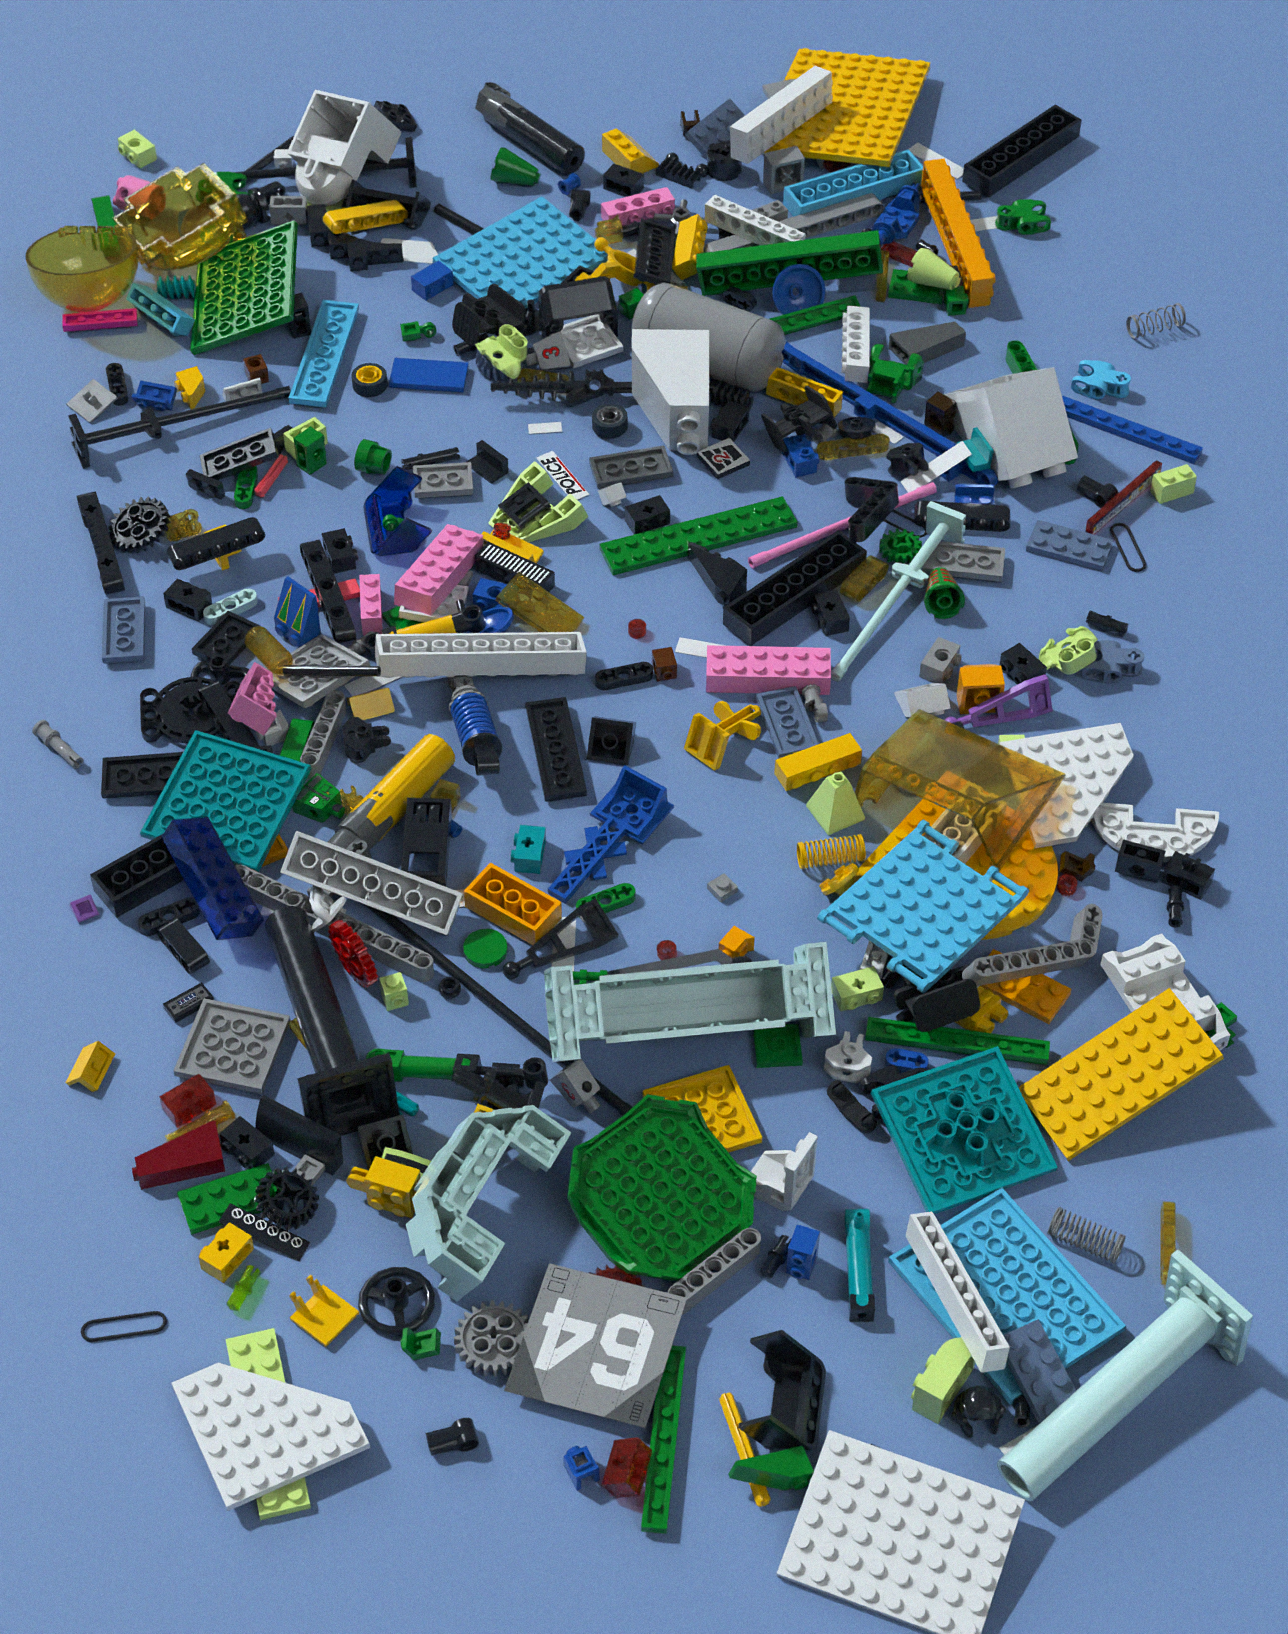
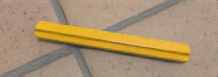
(742, 1443)

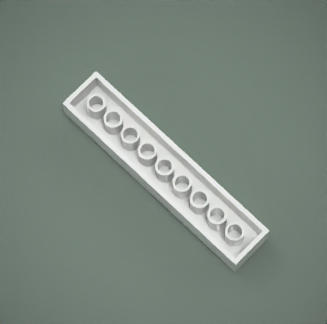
(480, 654)

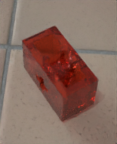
(187, 1100)
(626, 1467)

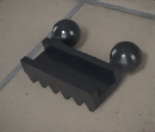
(673, 171)

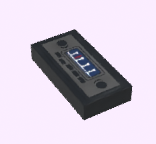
(187, 1002)

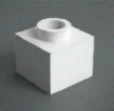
(282, 159)
(612, 494)

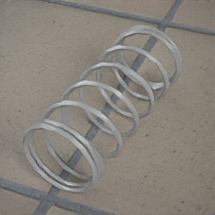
(1178, 324)

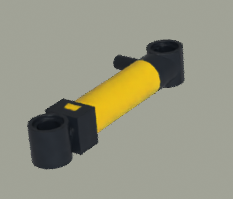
(466, 619)

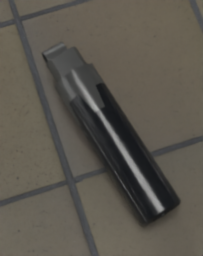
(529, 129)

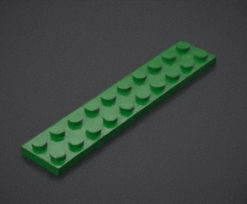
(707, 531)

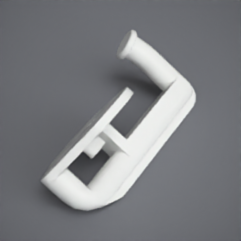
(324, 907)

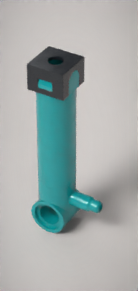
(859, 1265)

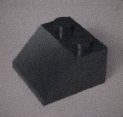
(611, 740)
(380, 1132)

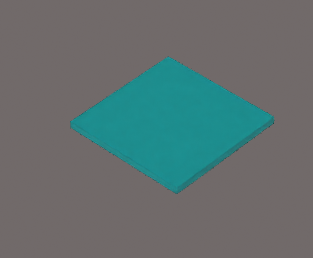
(239, 790)

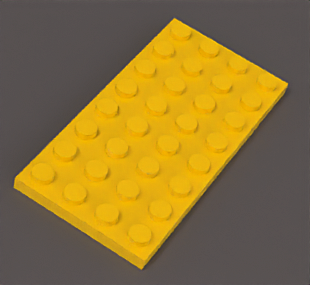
(1119, 1074)

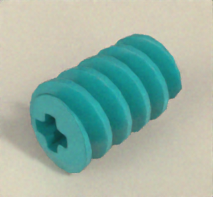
(176, 287)

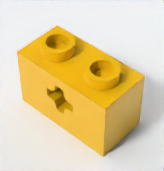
(226, 1252)

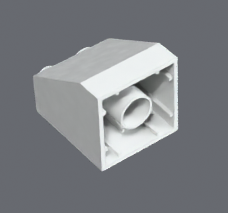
(673, 385)

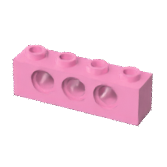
(639, 206)

